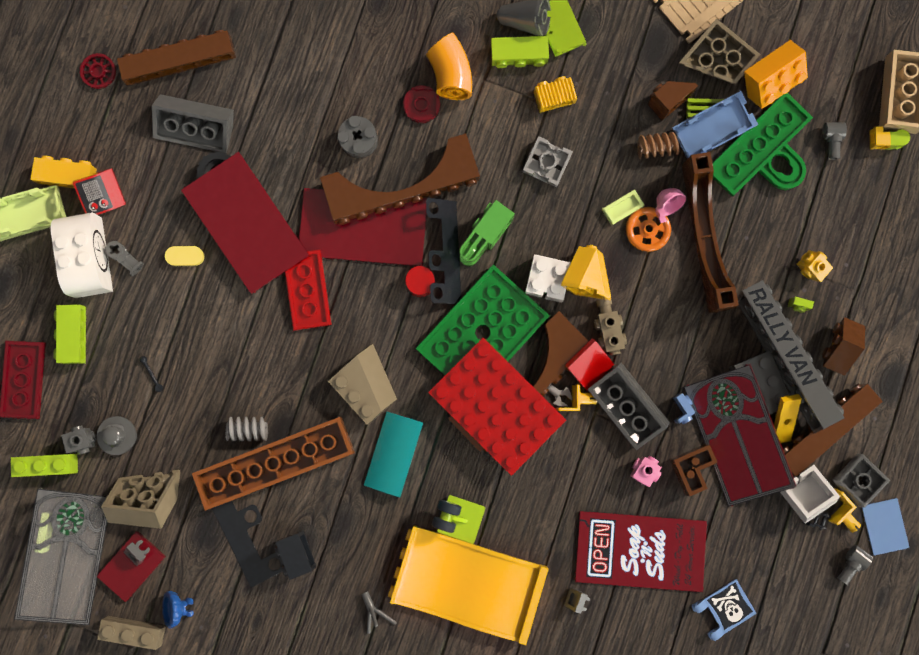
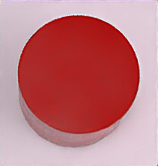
(419, 281)

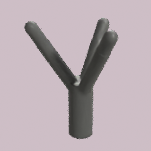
(371, 608)

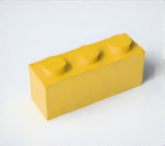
(60, 173)

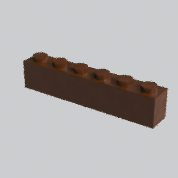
(176, 57)
(810, 446)

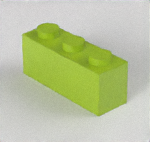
(519, 51)
(70, 334)
(44, 465)

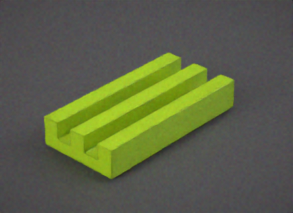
(699, 108)

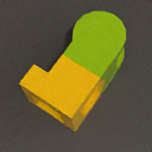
(888, 140)

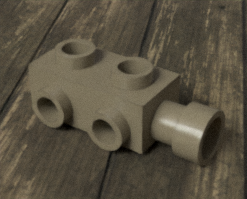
(607, 331)

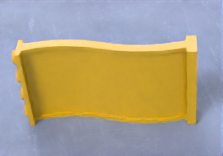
(468, 584)

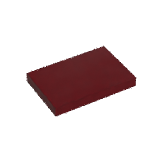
(123, 575)

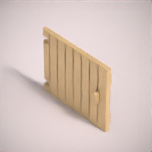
(695, 15)

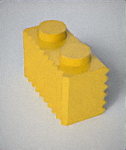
(555, 94)

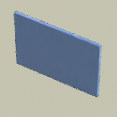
(885, 526)

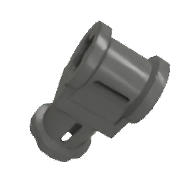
(123, 257)

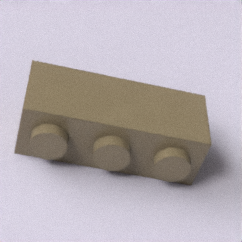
(131, 632)

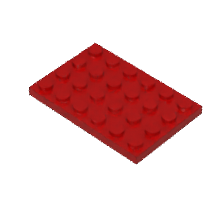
(497, 406)

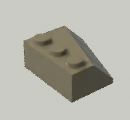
(721, 54)
(365, 385)
(142, 499)

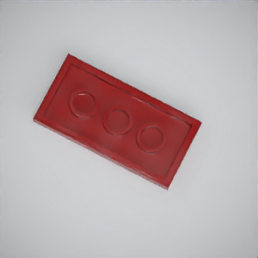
(308, 293)

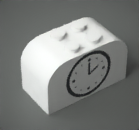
(81, 255)

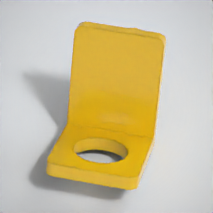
(579, 398)
(843, 514)

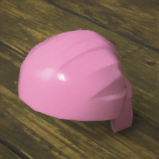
(669, 202)

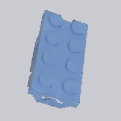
(714, 125)

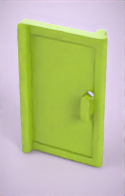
(564, 30)

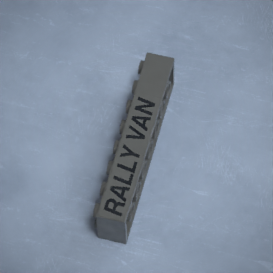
(789, 356)

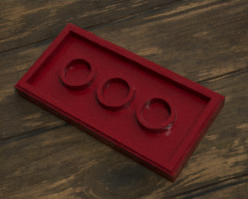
(22, 379)

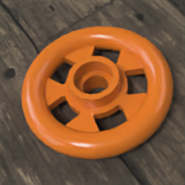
(636, 240)

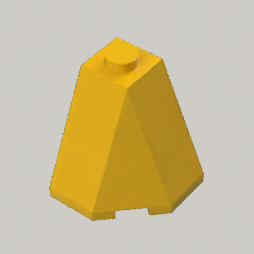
(587, 274)

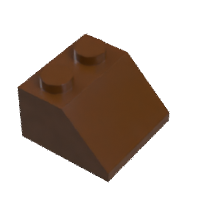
(669, 97)

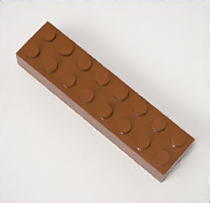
(273, 463)

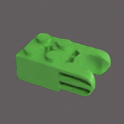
(486, 232)

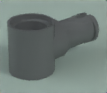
(834, 133)
(857, 560)

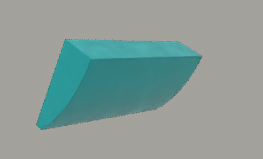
(393, 454)

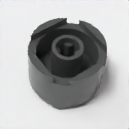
(355, 147)

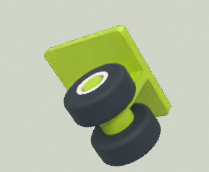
(459, 518)

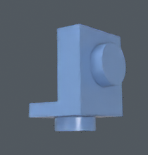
(684, 404)

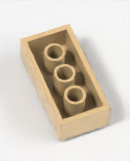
(900, 92)

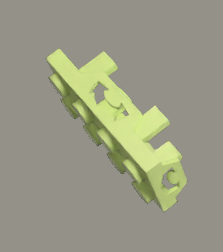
(29, 212)

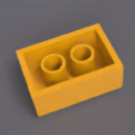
(776, 74)

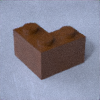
(845, 347)
(688, 467)

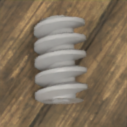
(246, 429)

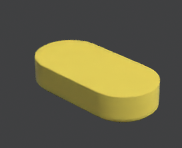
(184, 256)

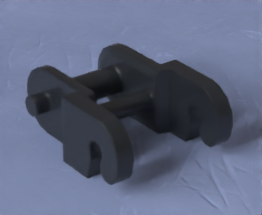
(813, 524)

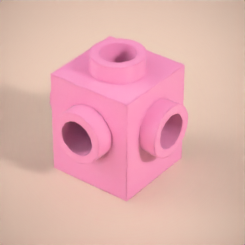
(639, 470)

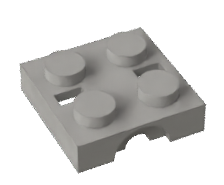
(548, 158)

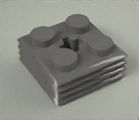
(873, 480)

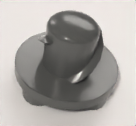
(116, 435)

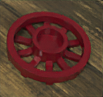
(97, 71)

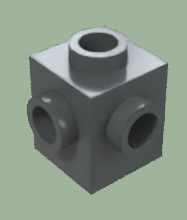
(78, 440)

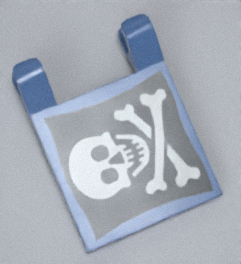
(728, 607)

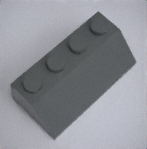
(192, 123)
(629, 406)

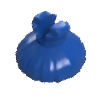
(174, 609)

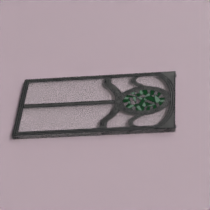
(62, 558)

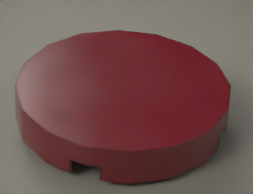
(421, 104)

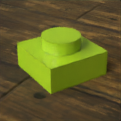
(800, 304)

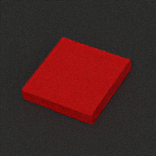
(589, 364)

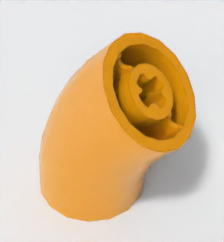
(451, 68)

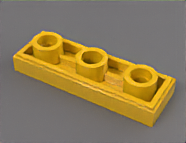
(787, 416)

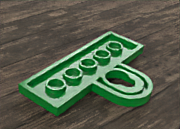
(758, 146)

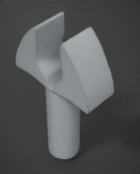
(554, 391)

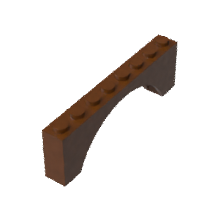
(351, 201)
(718, 287)
(562, 345)

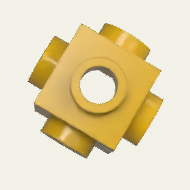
(814, 265)

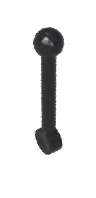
(158, 387)

